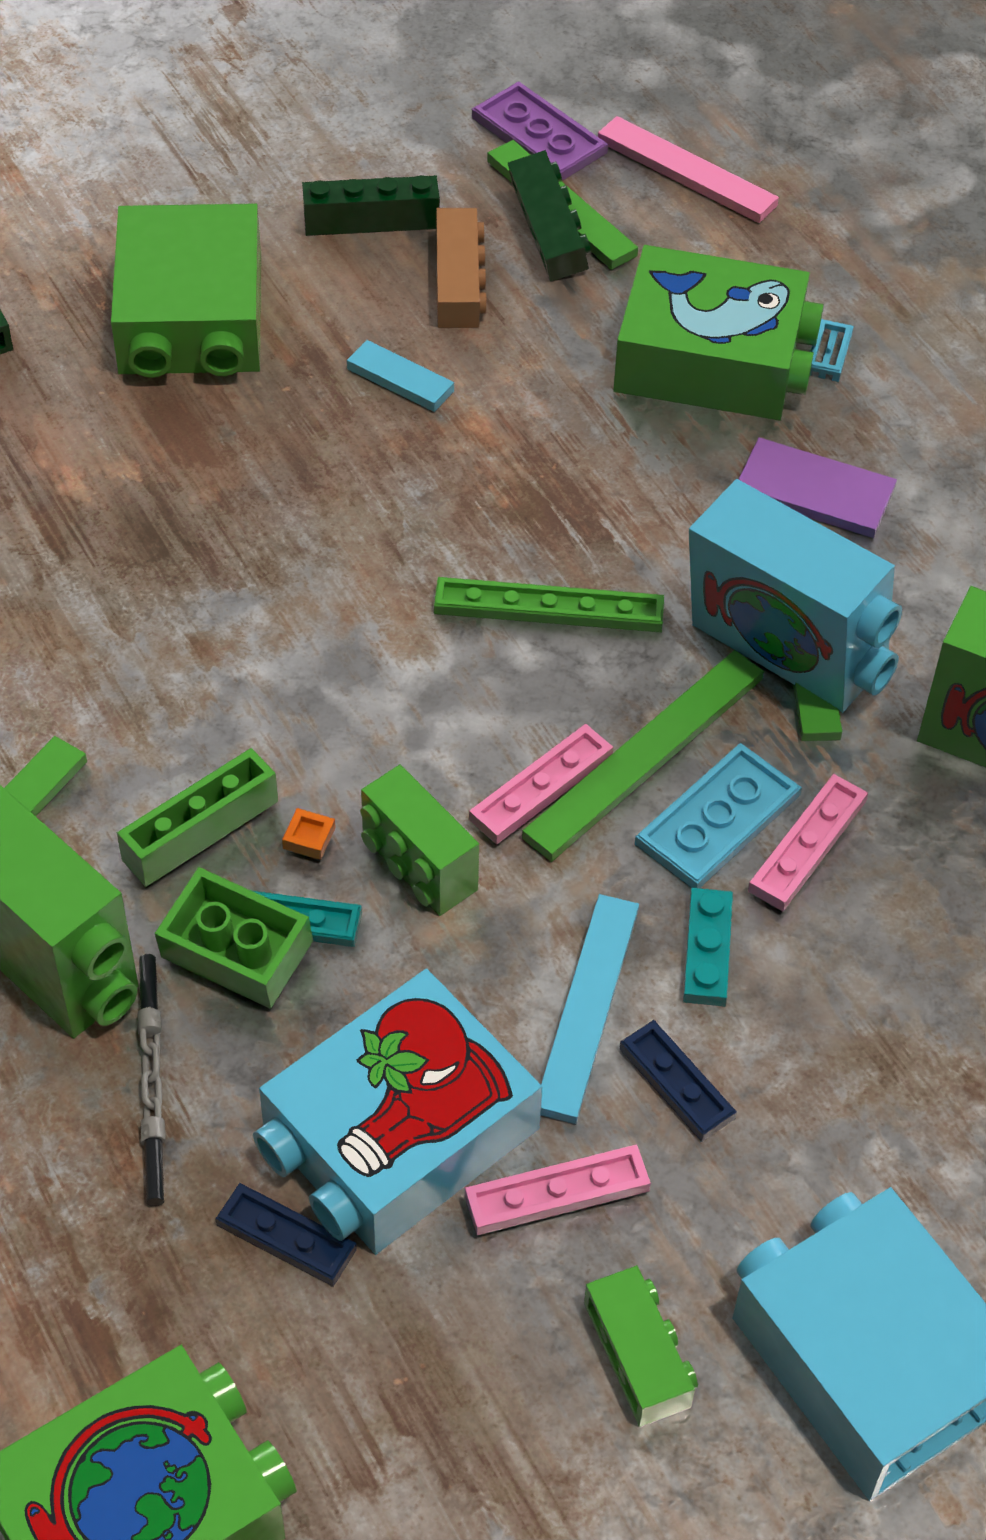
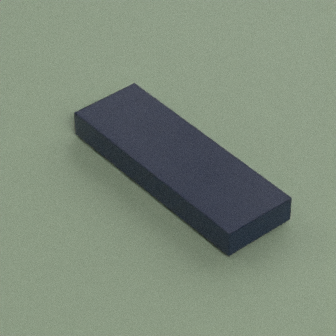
(678, 1080)
(285, 1234)

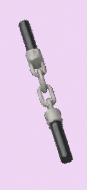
(151, 1126)

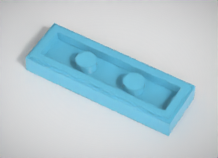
(400, 375)

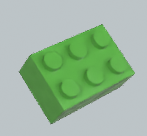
(419, 840)
(234, 937)

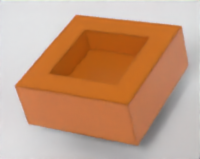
(308, 833)

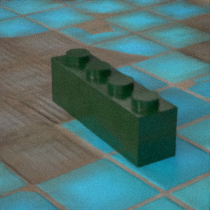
(370, 205)
(549, 216)

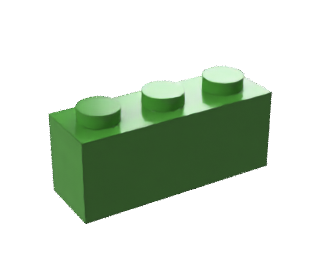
(640, 1345)

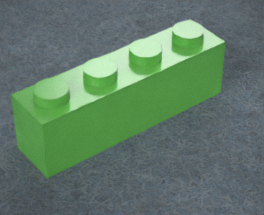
(198, 817)

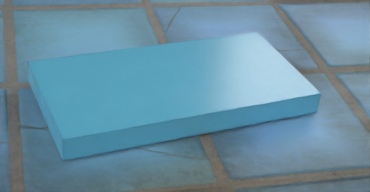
(718, 816)

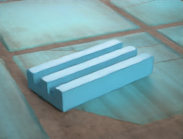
(825, 367)

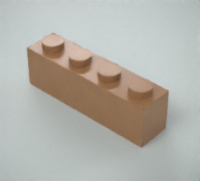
(458, 268)

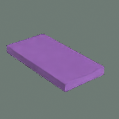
(539, 126)
(819, 486)

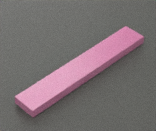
(688, 169)

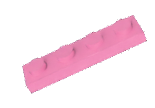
(540, 784)
(807, 842)
(557, 1189)

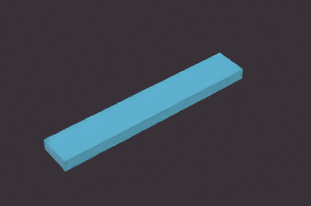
(587, 1008)

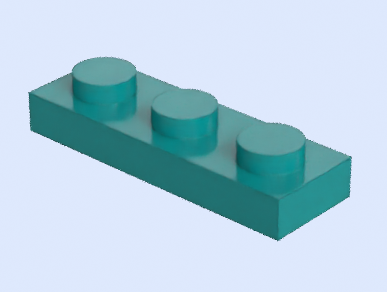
(708, 947)

